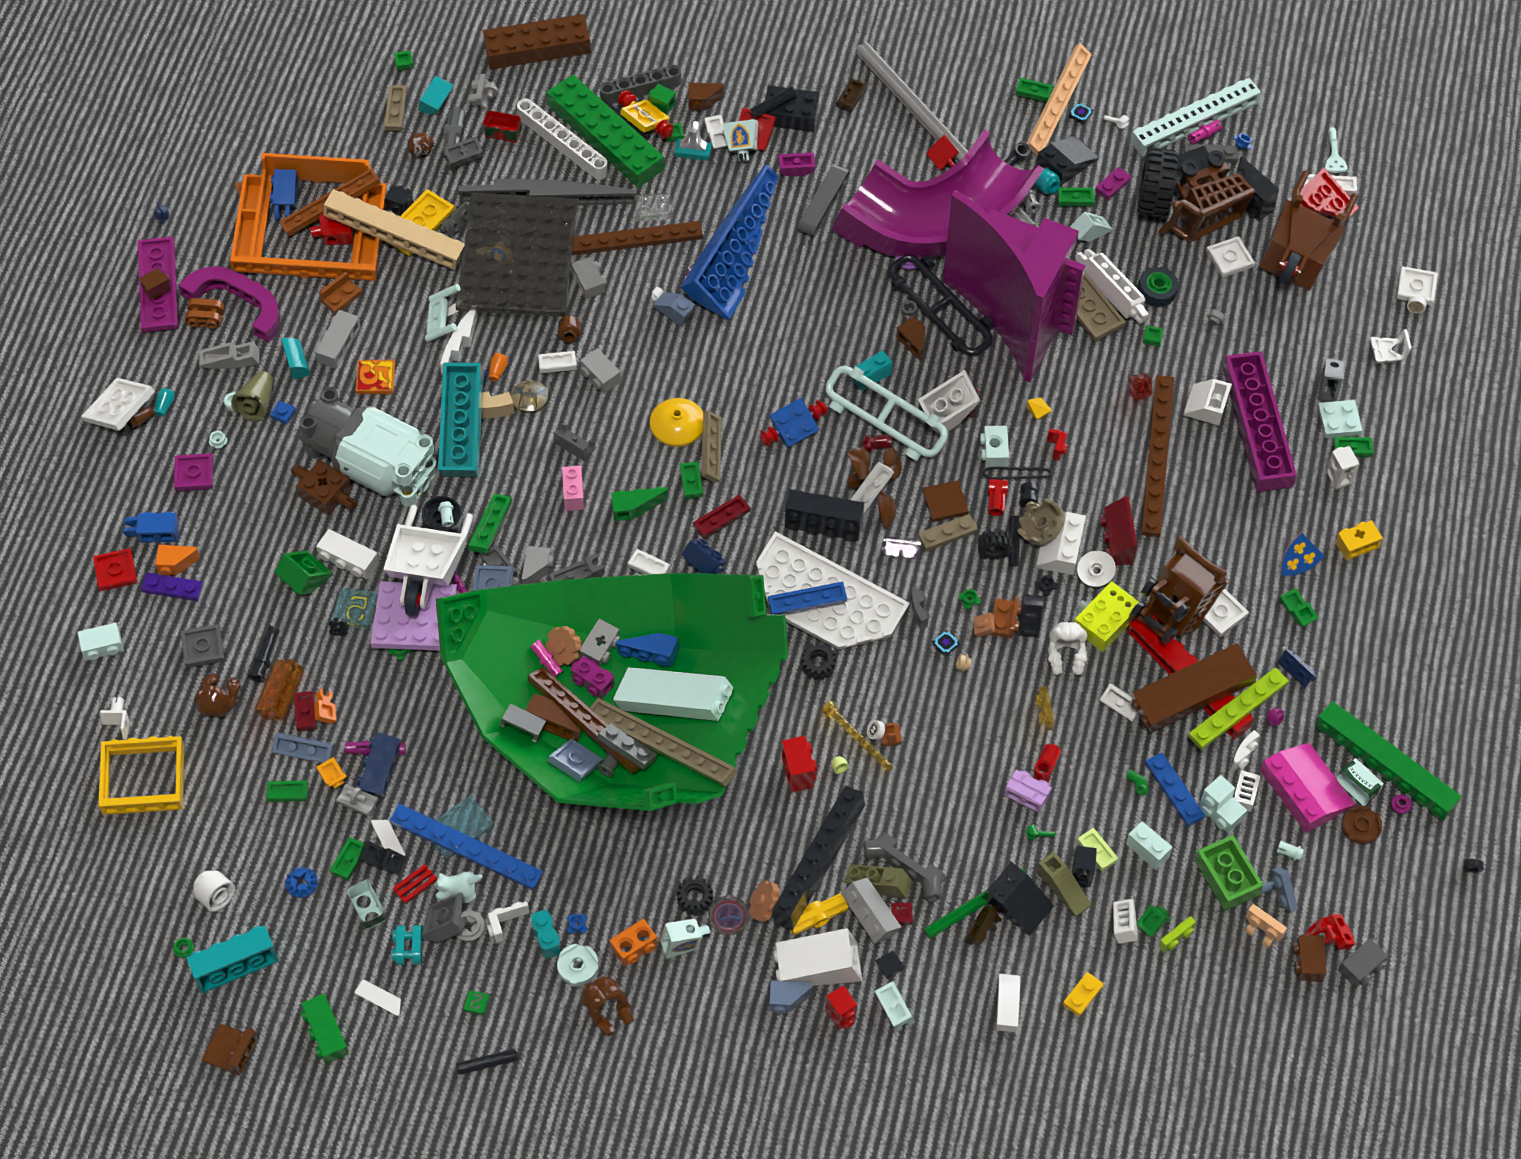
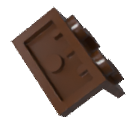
(230, 1049)

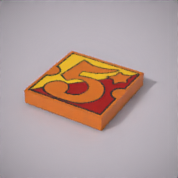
(375, 377)

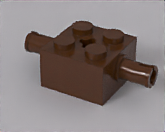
(323, 487)

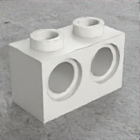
(1342, 467)

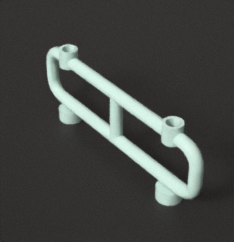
(914, 450)

